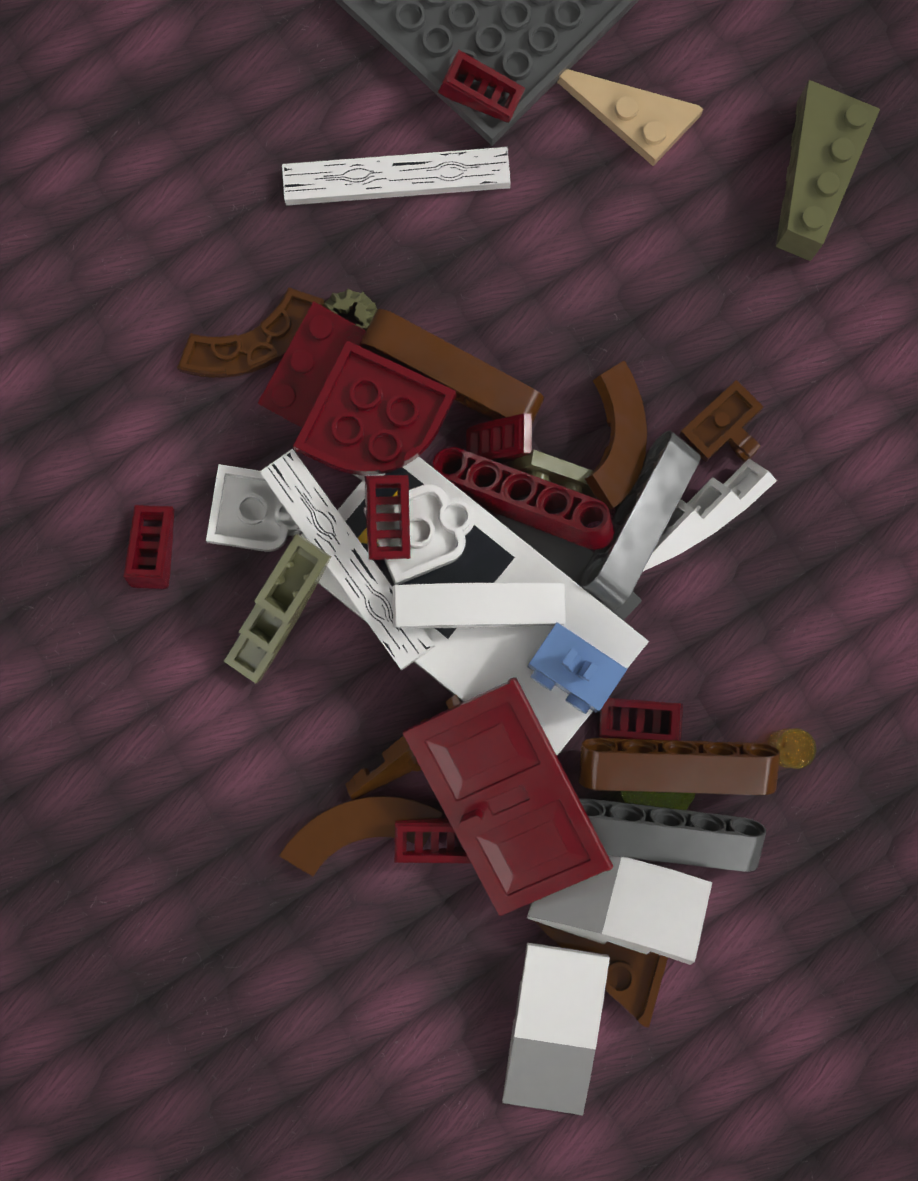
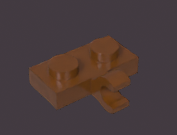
(724, 423)

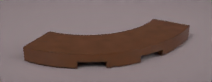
(252, 350)
(628, 440)
(350, 823)

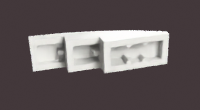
(710, 510)
(478, 605)

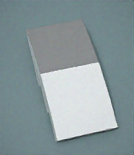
(632, 907)
(555, 1028)

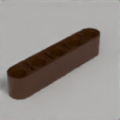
(474, 381)
(679, 766)

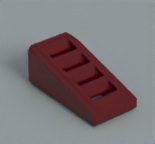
(486, 76)
(501, 438)
(400, 482)
(160, 576)
(607, 713)
(435, 854)

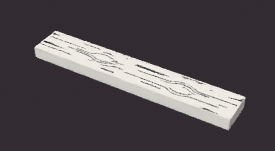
(396, 176)
(349, 560)

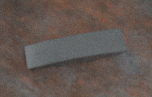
(565, 555)

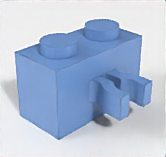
(576, 669)

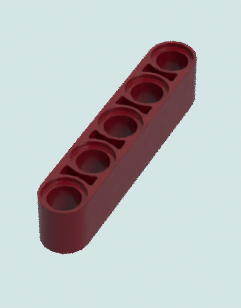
(536, 508)

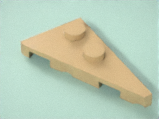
(637, 116)

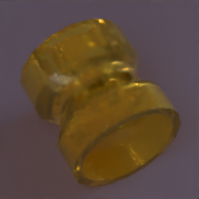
(799, 747)

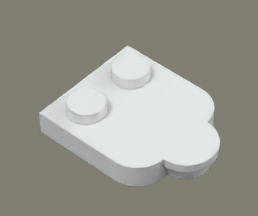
(247, 512)
(436, 532)

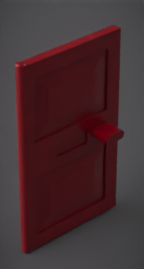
(507, 797)

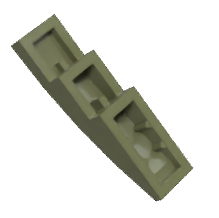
(277, 608)

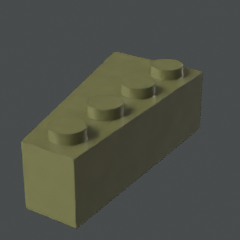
(823, 157)

